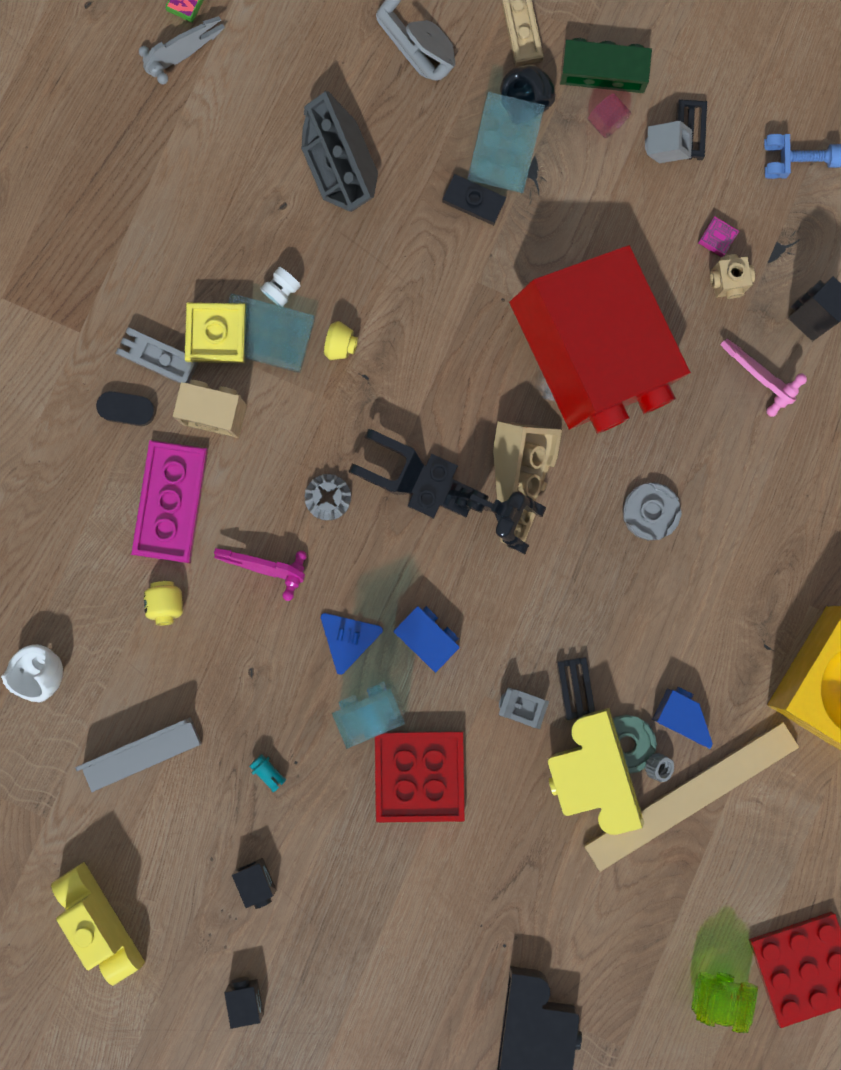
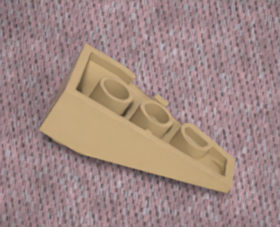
(521, 463)

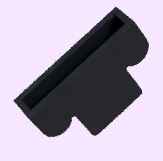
(536, 1031)

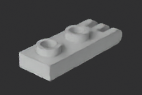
(157, 357)

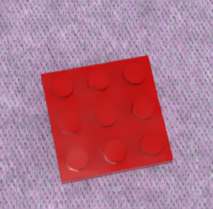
(419, 777)
(801, 968)

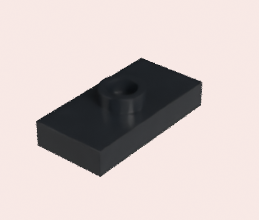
(474, 199)

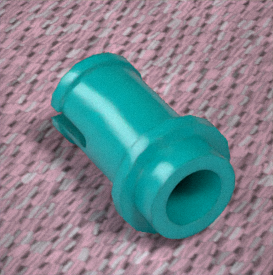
(266, 771)

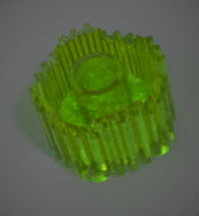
(724, 1002)

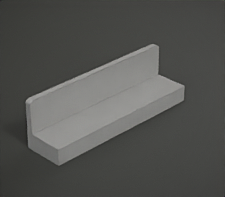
(140, 754)

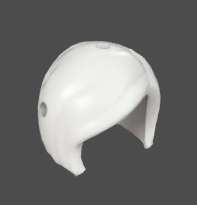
(31, 679)

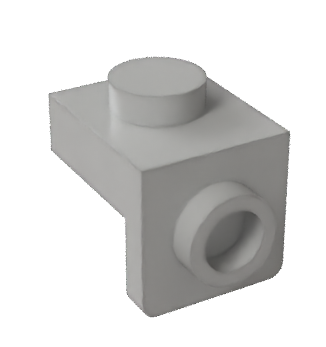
(523, 707)

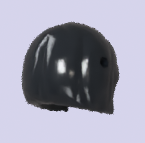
(529, 84)

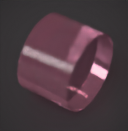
(609, 115)

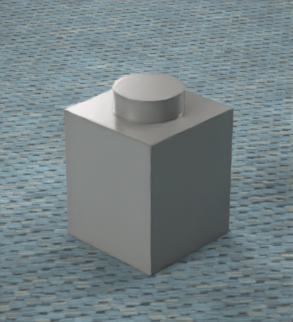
(669, 142)

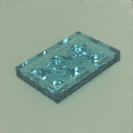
(505, 142)
(275, 333)

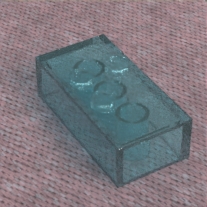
(369, 714)

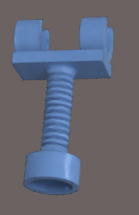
(782, 169)

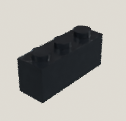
(818, 308)

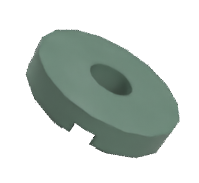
(643, 738)

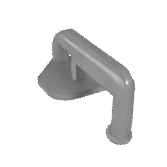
(416, 40)

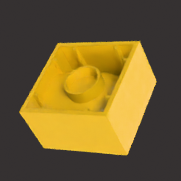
(813, 682)

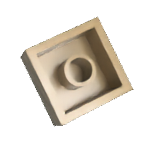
(209, 408)

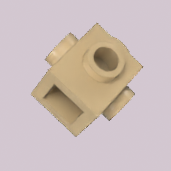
(723, 280)

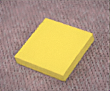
(215, 332)

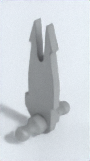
(178, 48)

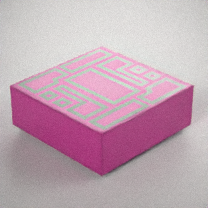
(718, 237)

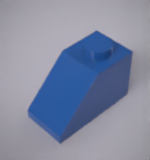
(683, 716)

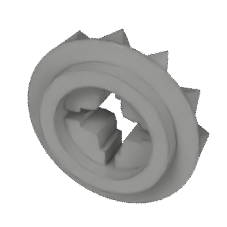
(341, 497)

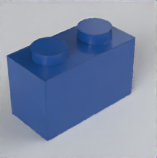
(427, 638)

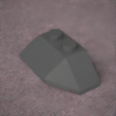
(337, 154)

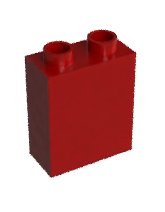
(600, 339)

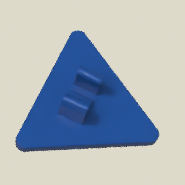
(348, 639)

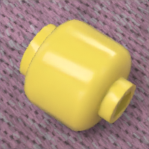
(163, 602)

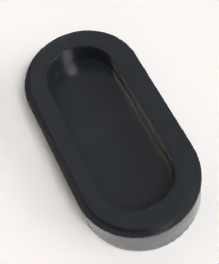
(125, 408)

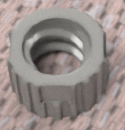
(666, 769)

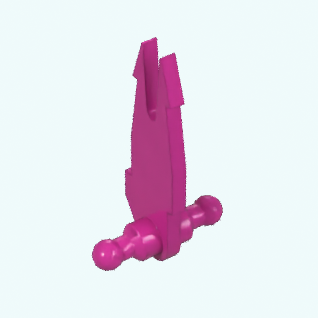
(291, 573)

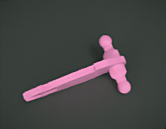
(785, 393)

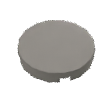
(651, 511)

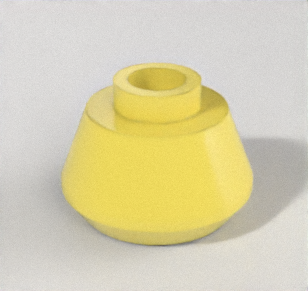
(339, 341)

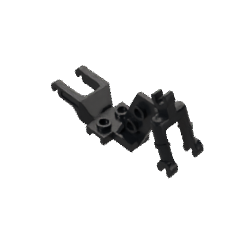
(434, 487)

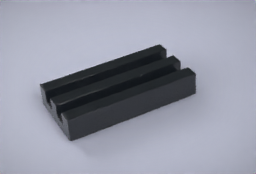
(692, 104)
(569, 715)

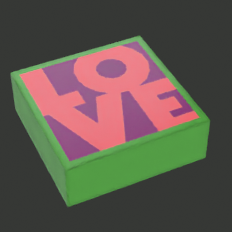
(184, 8)

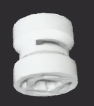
(280, 287)

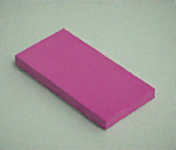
(169, 501)

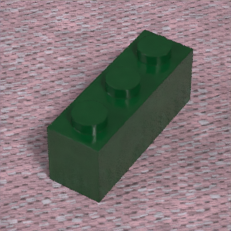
(605, 65)

